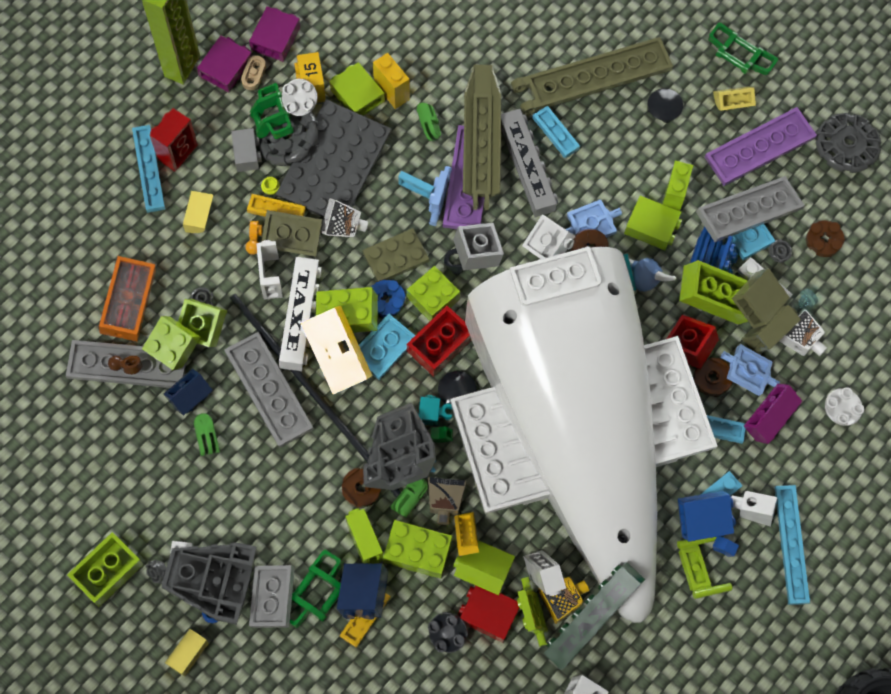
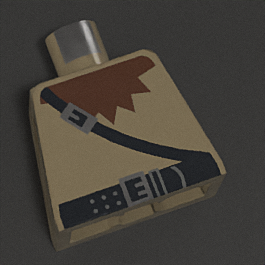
(445, 497)

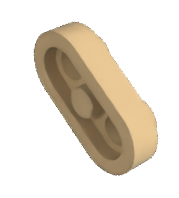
(253, 74)

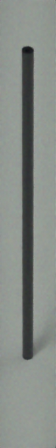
(306, 384)

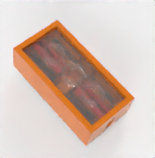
(127, 298)

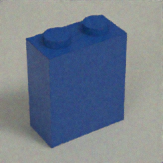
(706, 516)

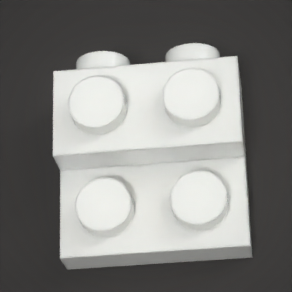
(548, 239)

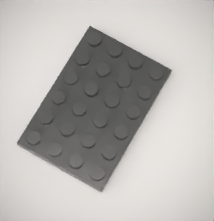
(337, 162)

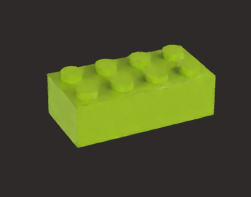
(711, 290)

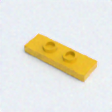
(259, 205)
(466, 534)
(358, 627)

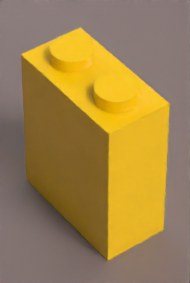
(391, 80)

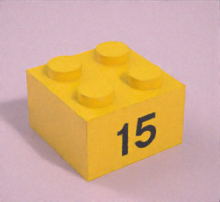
(309, 68)

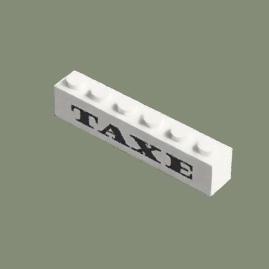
(299, 310)

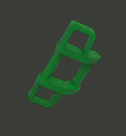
(750, 65)
(267, 124)
(329, 578)

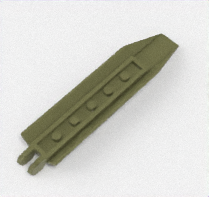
(482, 135)

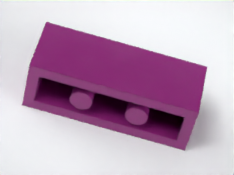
(773, 413)

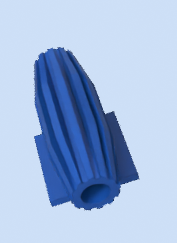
(715, 253)

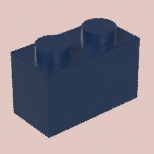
(188, 392)

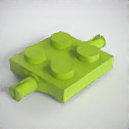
(533, 614)

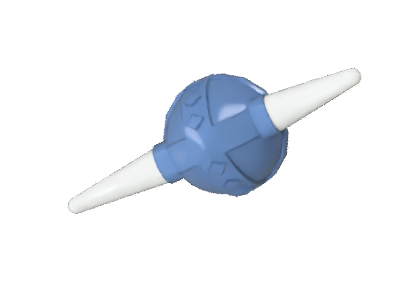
(648, 274)

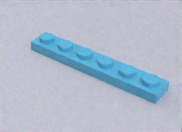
(792, 545)

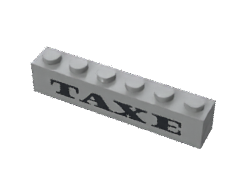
(527, 163)

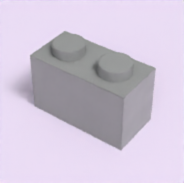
(245, 150)

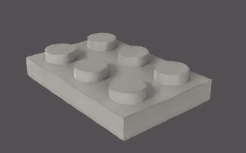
(272, 596)

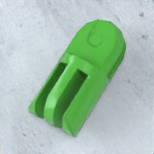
(429, 121)
(204, 430)
(409, 497)

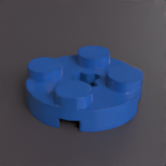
(396, 301)

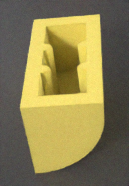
(735, 98)
(197, 212)
(187, 652)

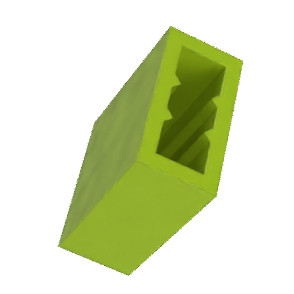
(357, 90)
(677, 185)
(653, 223)
(364, 537)
(486, 568)

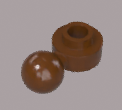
(130, 365)

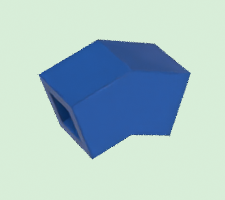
(725, 546)

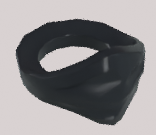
(455, 269)

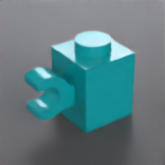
(430, 410)

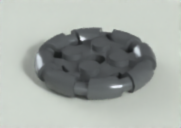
(294, 144)
(844, 151)

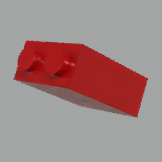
(489, 612)

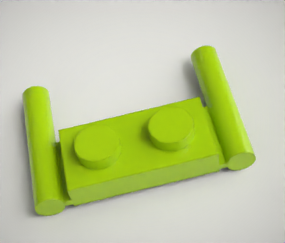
(696, 570)

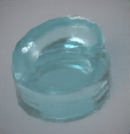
(808, 297)

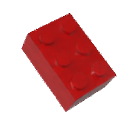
(173, 139)
(439, 341)

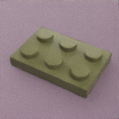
(293, 232)
(395, 255)

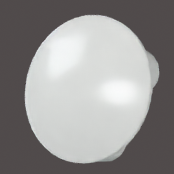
(299, 97)
(843, 406)

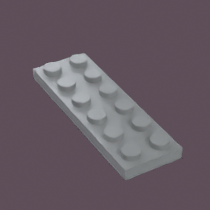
(749, 209)
(90, 363)
(268, 389)

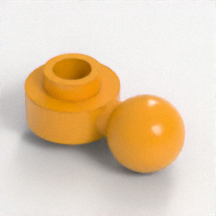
(254, 232)

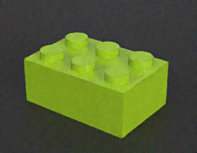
(358, 304)
(417, 549)
(105, 569)

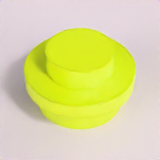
(270, 185)

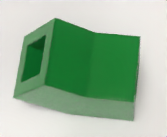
(441, 434)

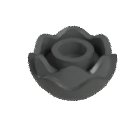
(785, 249)
(203, 293)
(156, 570)

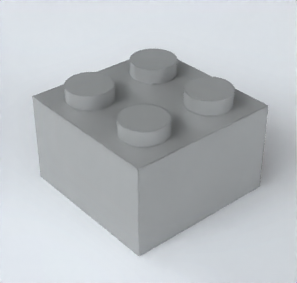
(478, 246)

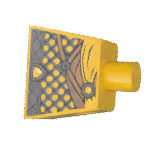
(567, 601)

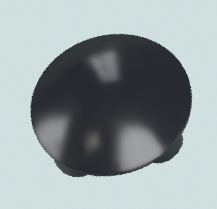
(665, 105)
(455, 385)
(447, 632)

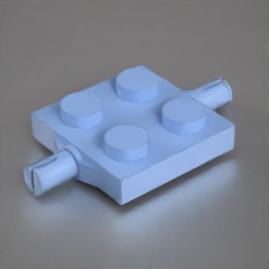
(437, 198)
(593, 217)
(749, 369)

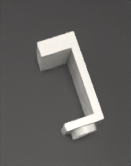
(270, 286)

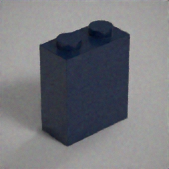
(362, 591)

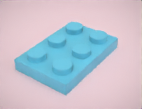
(752, 241)
(385, 345)

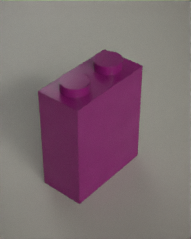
(275, 33)
(224, 63)

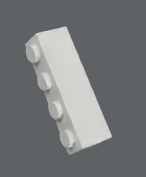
(545, 572)

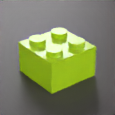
(432, 293)
(203, 320)
(171, 343)

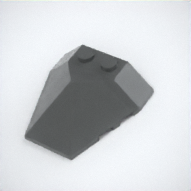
(400, 450)
(211, 578)

